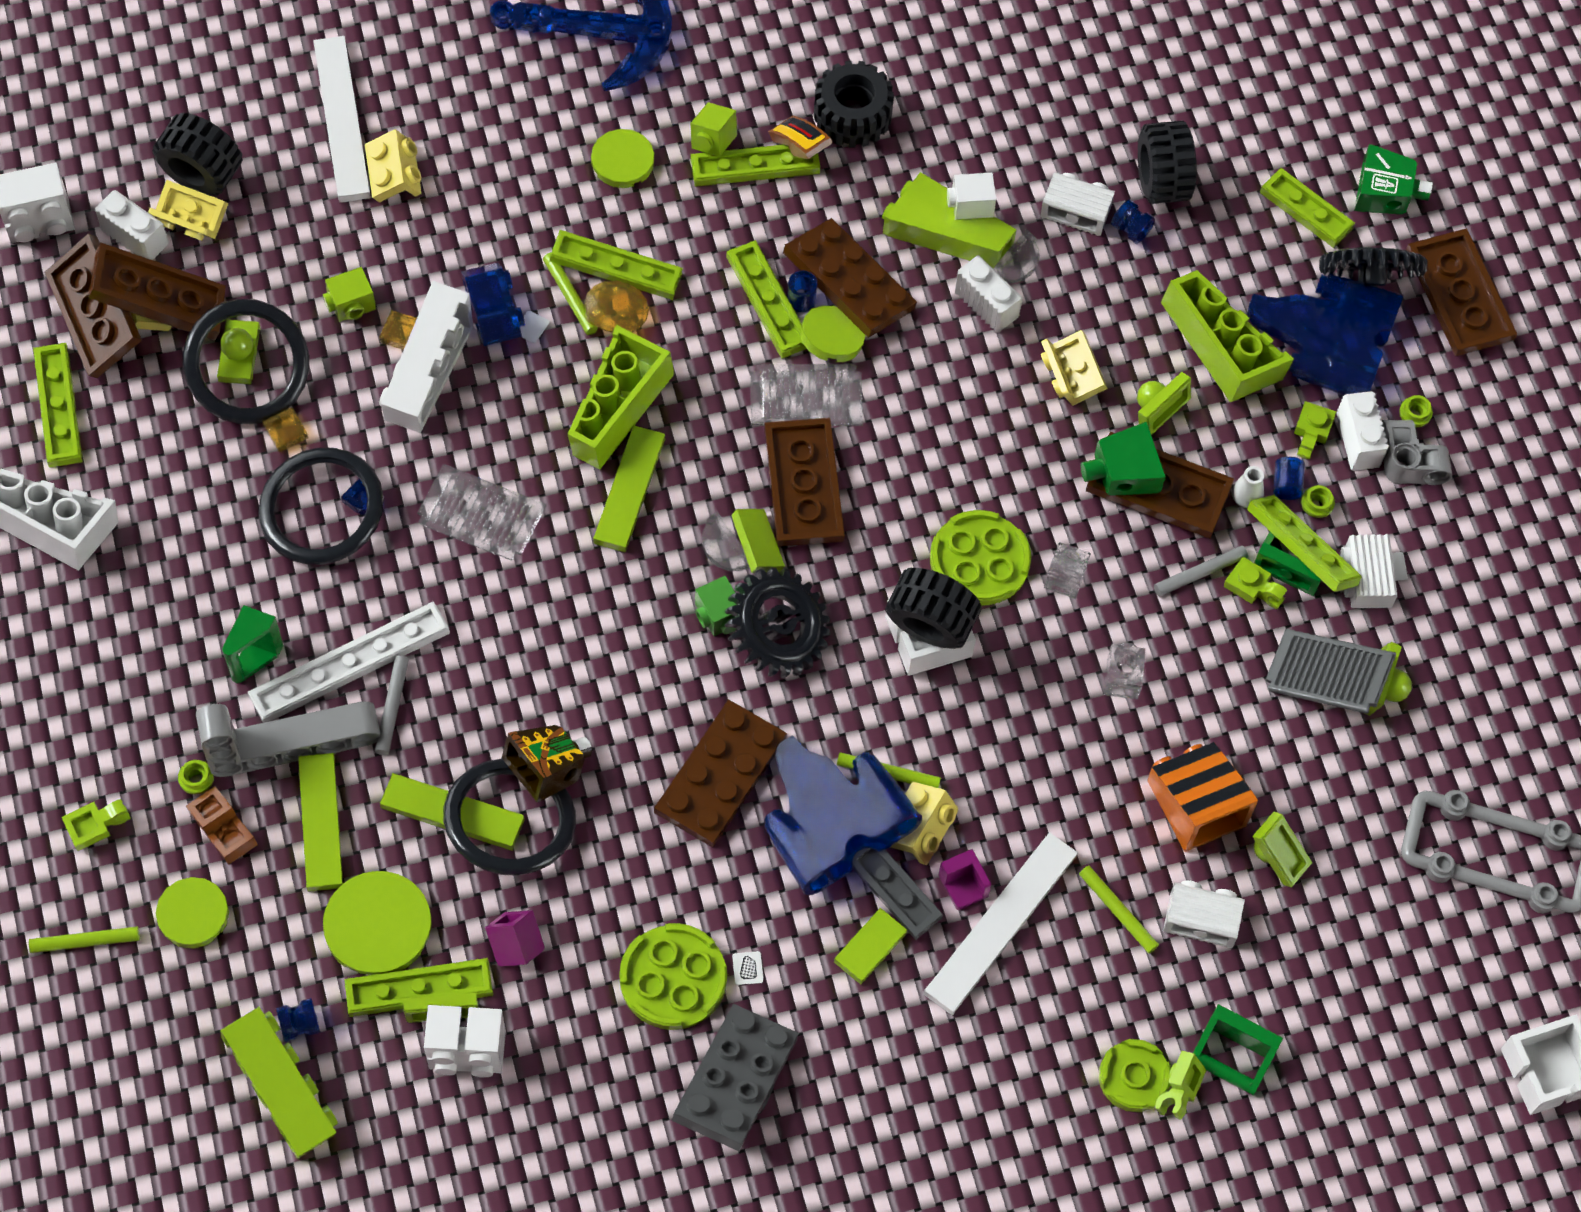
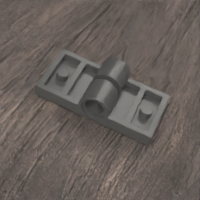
(735, 1077)

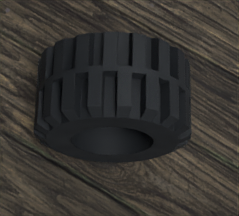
(859, 84)
(197, 154)
(1167, 162)
(933, 608)

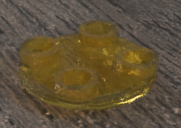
(616, 304)

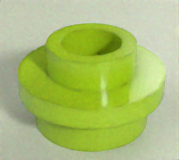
(1418, 404)
(1320, 494)
(193, 768)

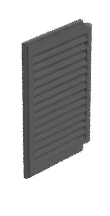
(1329, 671)

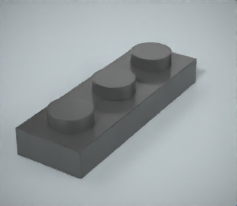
(896, 891)

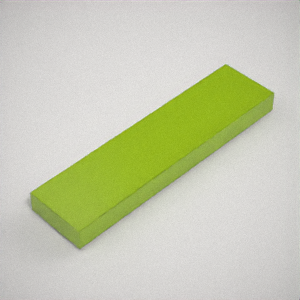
(750, 165)
(616, 264)
(767, 298)
(57, 405)
(629, 489)
(1304, 543)
(426, 804)
(320, 822)
(386, 990)

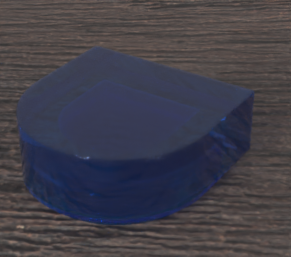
(356, 498)

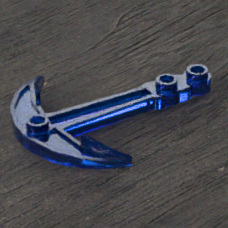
(613, 26)

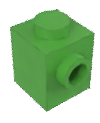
(712, 603)

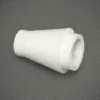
(1248, 486)

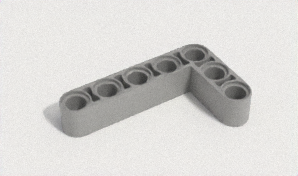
(282, 740)

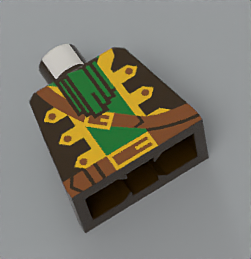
(545, 759)

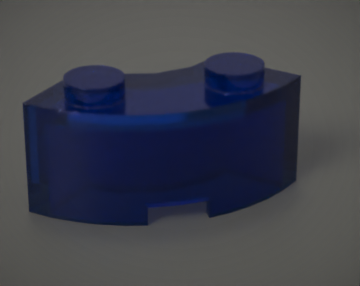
(493, 304)

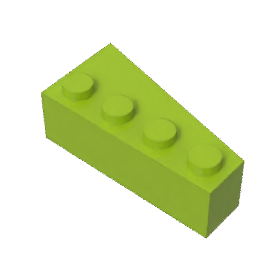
(1223, 338)
(619, 394)
(279, 1082)

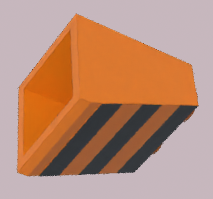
(1201, 795)

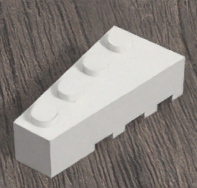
(428, 357)
(55, 519)

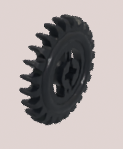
(1373, 264)
(761, 640)

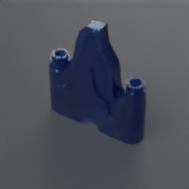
(1333, 334)
(832, 816)

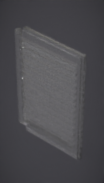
(805, 393)
(480, 512)

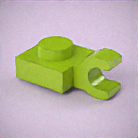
(1313, 426)
(1252, 581)
(90, 824)
(1185, 1081)

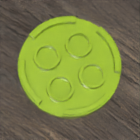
(982, 554)
(377, 923)
(673, 976)

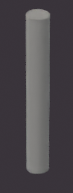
(1200, 571)
(392, 705)

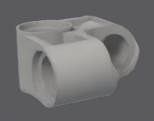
(1424, 462)

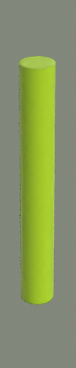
(570, 294)
(898, 773)
(1119, 909)
(84, 939)

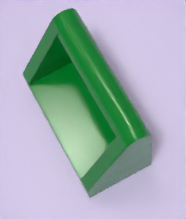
(1286, 567)
(256, 638)
(1244, 1033)

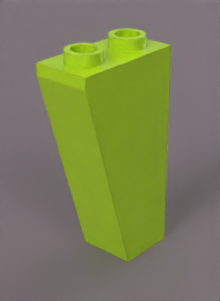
(927, 221)

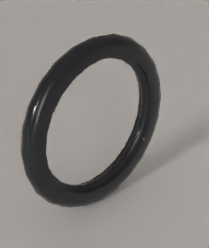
(235, 308)
(342, 550)
(492, 863)

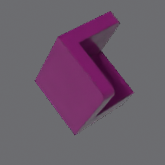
(964, 879)
(515, 938)

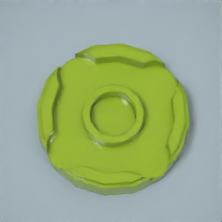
(622, 158)
(831, 334)
(192, 912)
(1134, 1075)

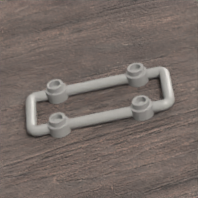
(1442, 867)

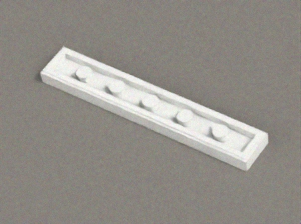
(341, 119)
(348, 662)
(1000, 923)

